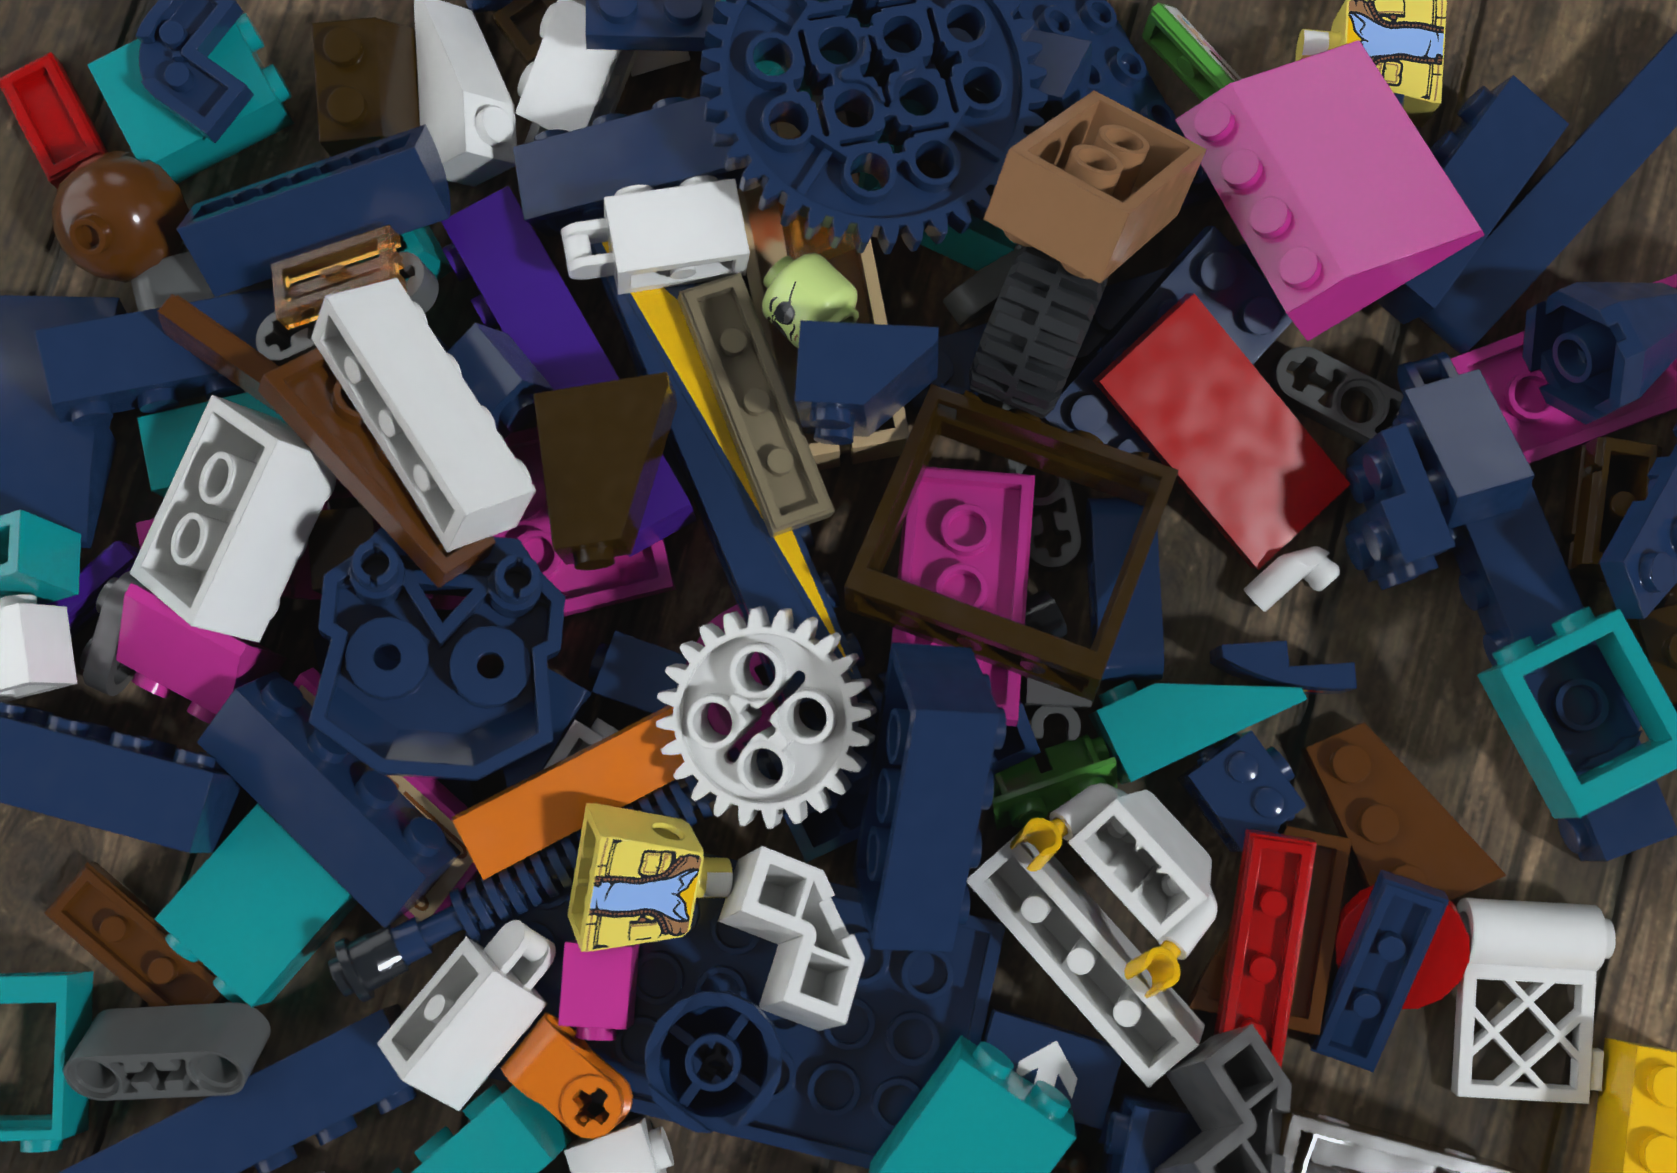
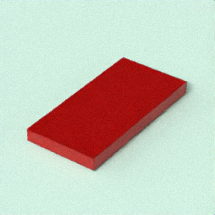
(1223, 430)

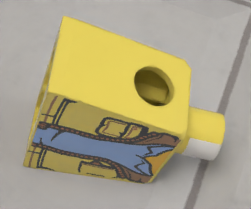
(1402, 41)
(639, 878)

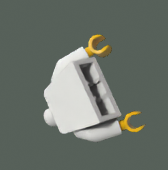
(1146, 864)

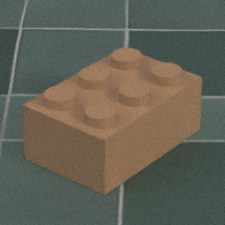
(1093, 185)

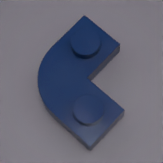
(176, 64)

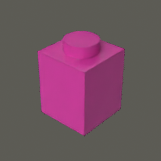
(598, 990)

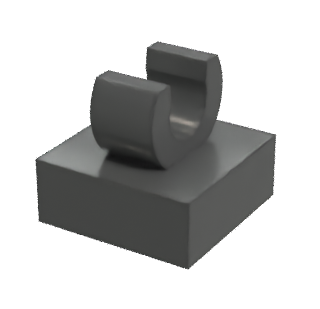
(1052, 701)

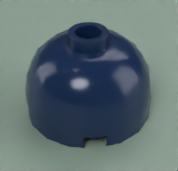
(694, 1089)

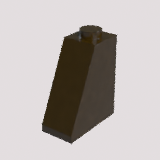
(601, 463)

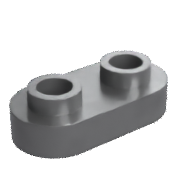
(100, 652)

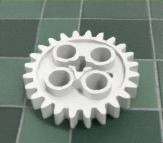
(808, 756)

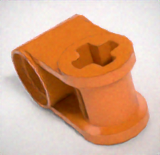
(562, 1073)

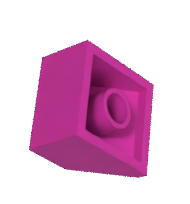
(186, 658)

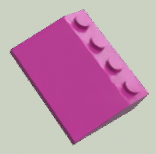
(1328, 184)

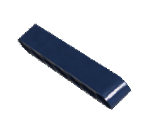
(1560, 203)

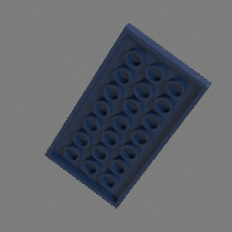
(837, 1085)

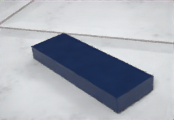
(1378, 969)

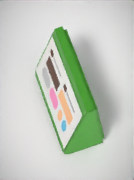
(1187, 52)

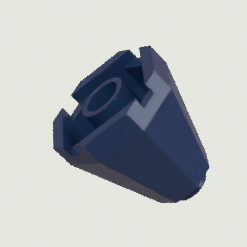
(1601, 344)

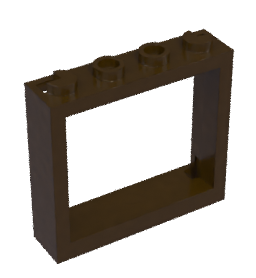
(1031, 442)

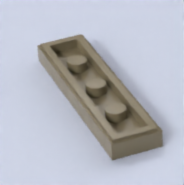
(755, 404)

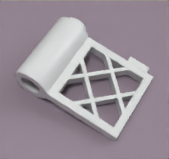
(1540, 946)

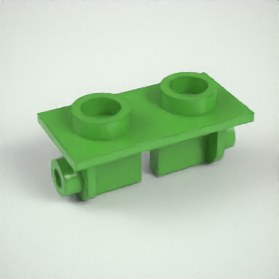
(1027, 794)

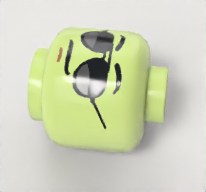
(809, 292)

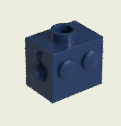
(1242, 788)

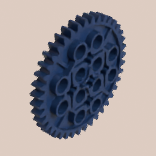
(816, 169)

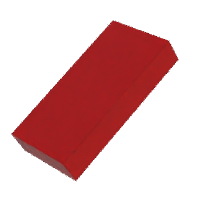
(52, 117)

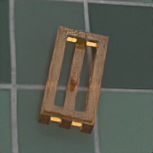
(303, 301)

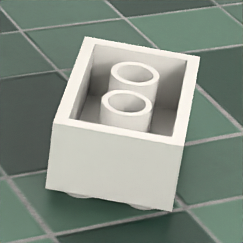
(234, 521)

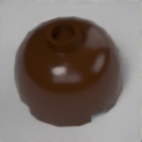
(118, 216)

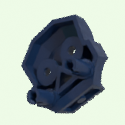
(435, 707)

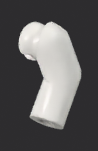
(1287, 571)

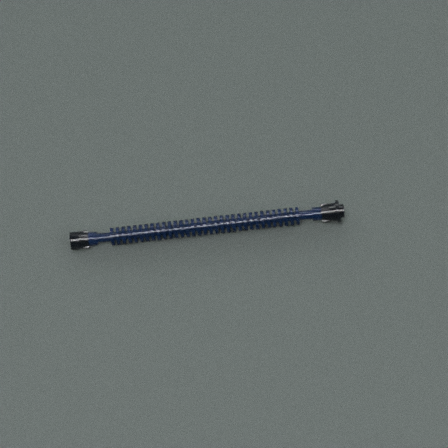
(389, 951)

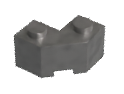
(1236, 1101)

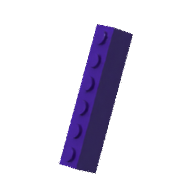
(534, 306)

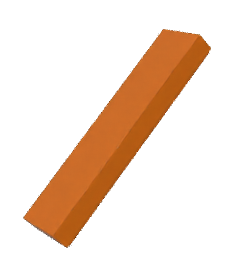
(555, 799)

